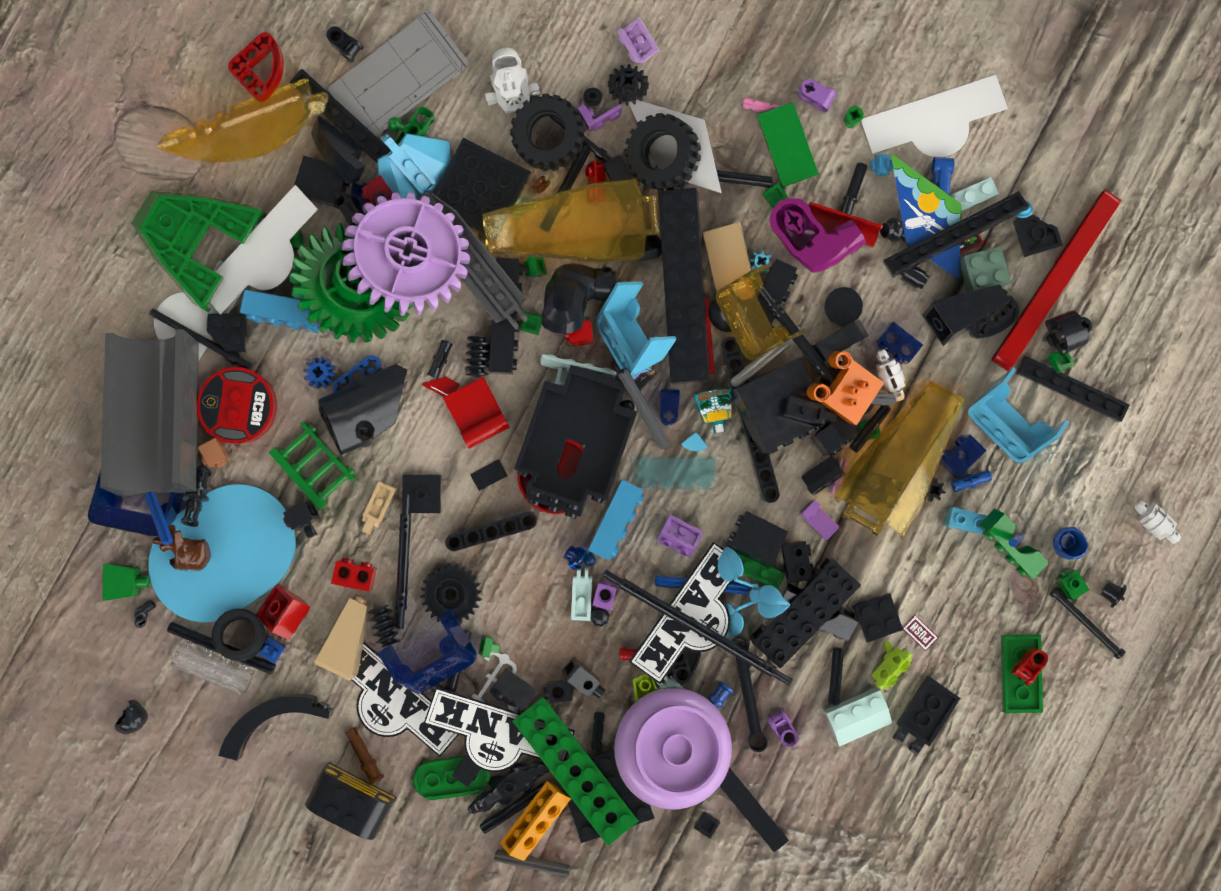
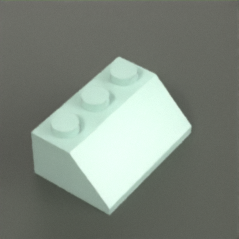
(858, 716)

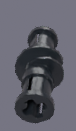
(195, 499)

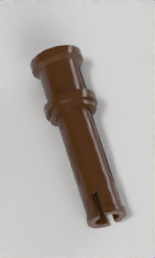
(368, 764)

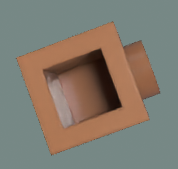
(214, 454)

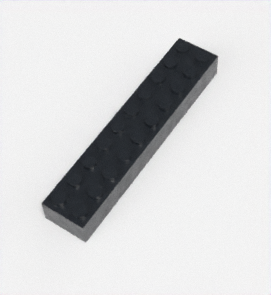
(684, 285)

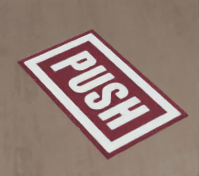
(920, 633)

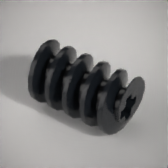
(477, 356)
(384, 626)

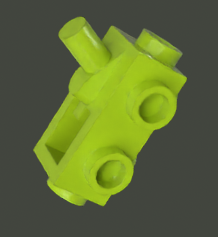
(894, 663)

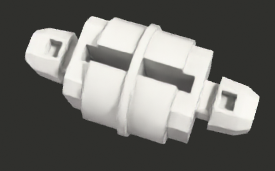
(895, 373)
(1157, 521)

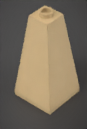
(345, 643)

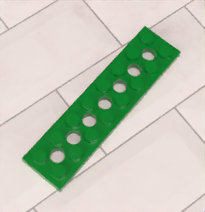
(573, 784)

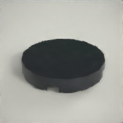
(843, 306)

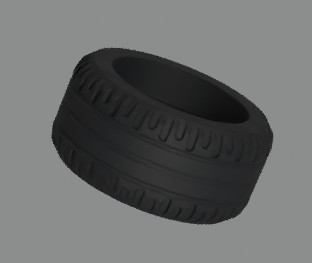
(229, 617)

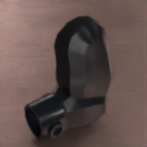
(569, 292)

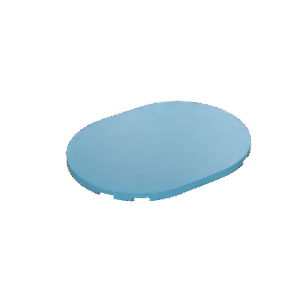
(247, 548)

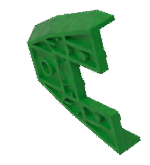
(176, 225)

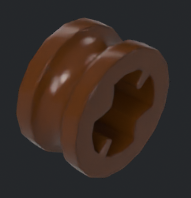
(541, 184)

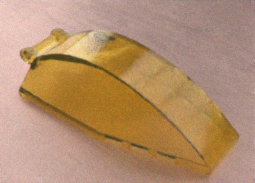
(250, 129)

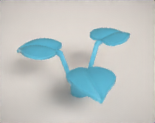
(769, 598)

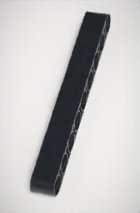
(758, 467)

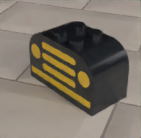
(349, 802)

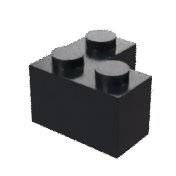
(833, 436)

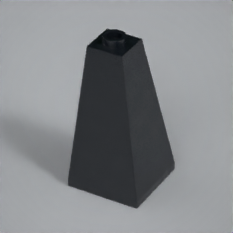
(961, 312)

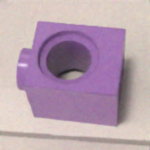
(601, 603)

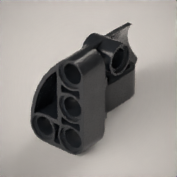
(363, 408)

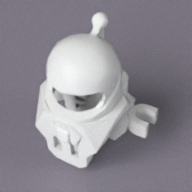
(509, 81)

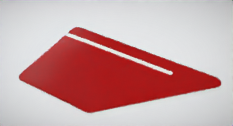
(442, 386)

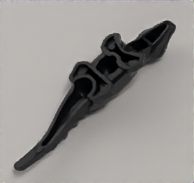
(505, 787)

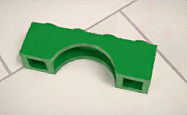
(1000, 530)

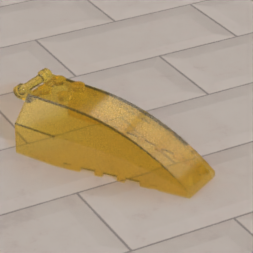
(583, 224)
(902, 462)

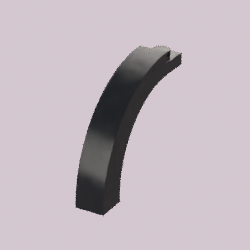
(243, 729)

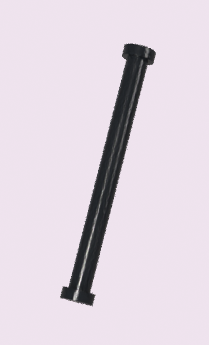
(1118, 653)

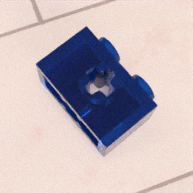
(972, 452)

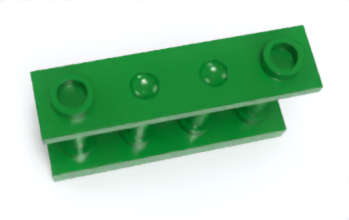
(294, 469)

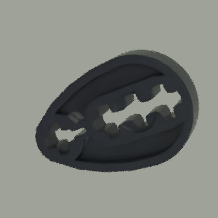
(1002, 322)

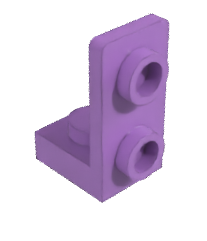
(596, 124)
(819, 519)

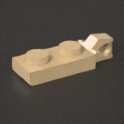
(377, 506)

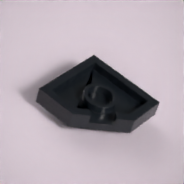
(1036, 235)
(228, 331)

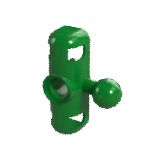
(413, 126)

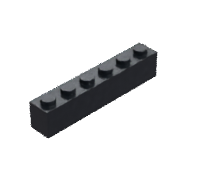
(503, 333)

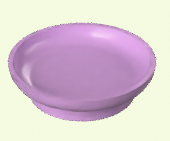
(673, 748)

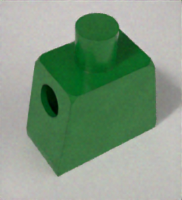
(122, 581)

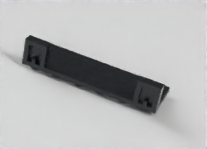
(806, 612)

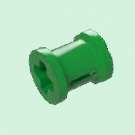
(858, 112)

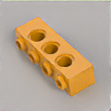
(535, 821)

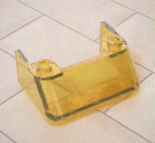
(748, 318)

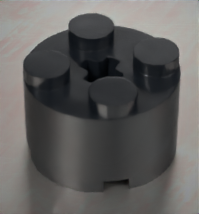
(1066, 332)

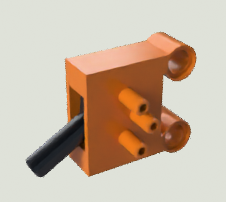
(851, 390)

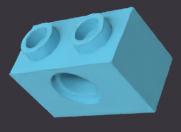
(964, 520)

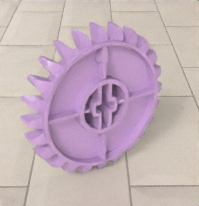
(409, 229)

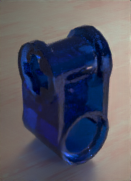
(669, 403)

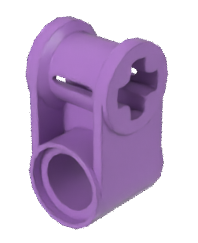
(819, 95)
(781, 725)

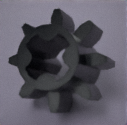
(938, 491)

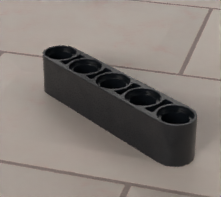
(483, 537)

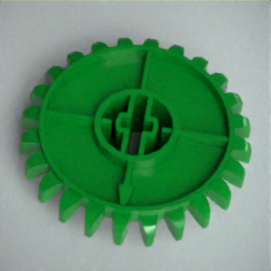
(333, 298)

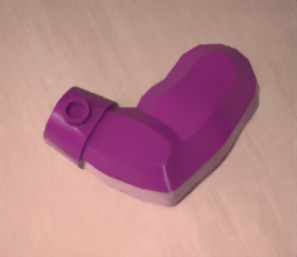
(808, 239)

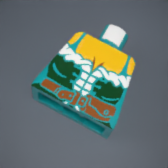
(714, 407)

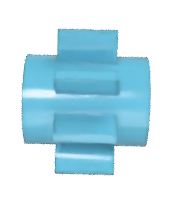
(760, 257)

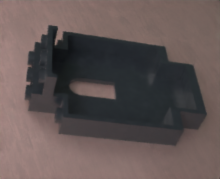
(586, 413)

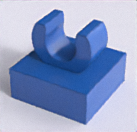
(272, 650)

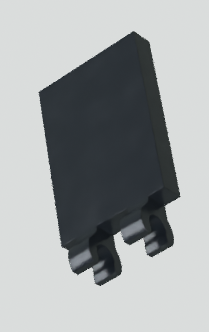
(925, 714)

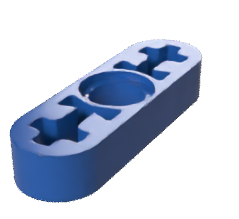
(365, 363)

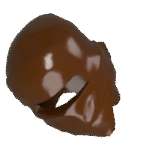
(188, 553)

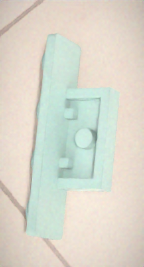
(563, 367)

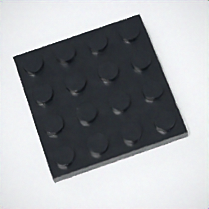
(480, 183)
(607, 765)

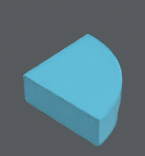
(694, 443)

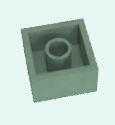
(984, 269)

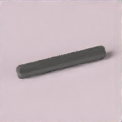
(533, 863)

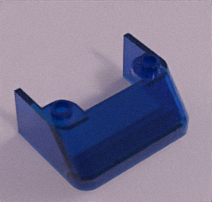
(107, 512)
(457, 655)

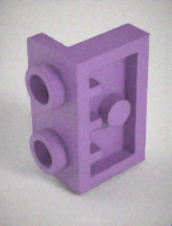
(680, 536)

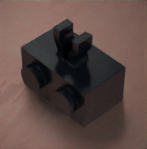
(302, 517)

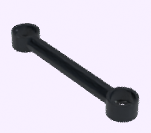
(749, 699)

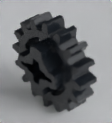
(628, 84)

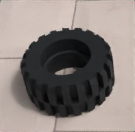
(530, 114)
(640, 144)

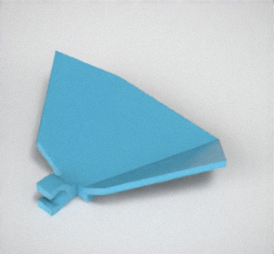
(413, 164)

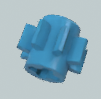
(881, 165)

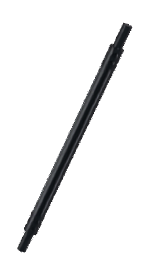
(697, 627)

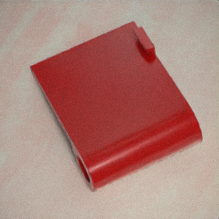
(476, 412)

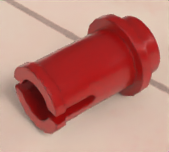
(626, 654)

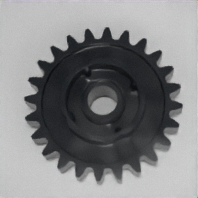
(454, 579)

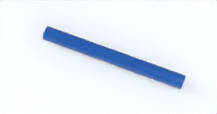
(1016, 539)

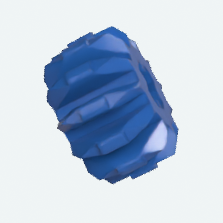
(323, 379)

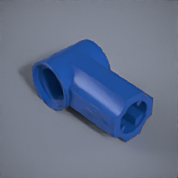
(942, 169)

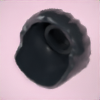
(132, 718)

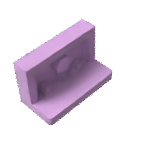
(638, 41)

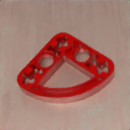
(245, 69)

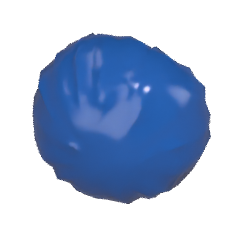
(1070, 543)

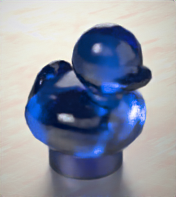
(577, 555)

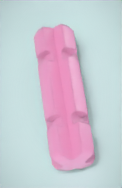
(758, 106)

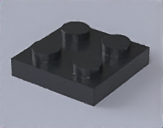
(878, 617)

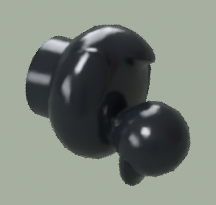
(893, 230)

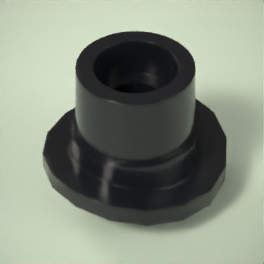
(1113, 593)

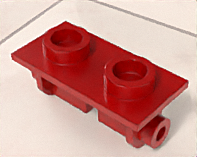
(595, 172)

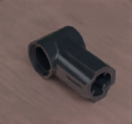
(348, 206)

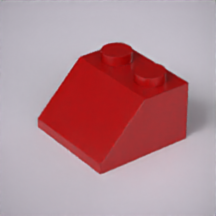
(283, 611)

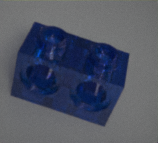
(901, 338)

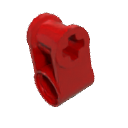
(1029, 666)

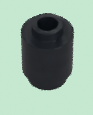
(915, 277)

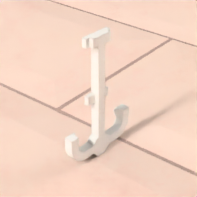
(503, 658)

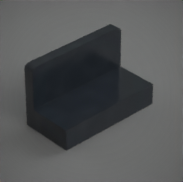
(823, 475)

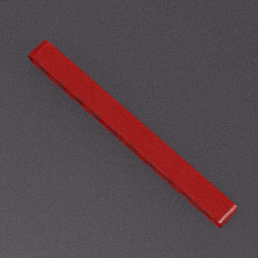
(1056, 280)

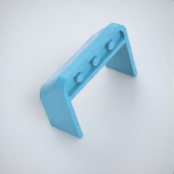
(623, 334)
(1007, 426)

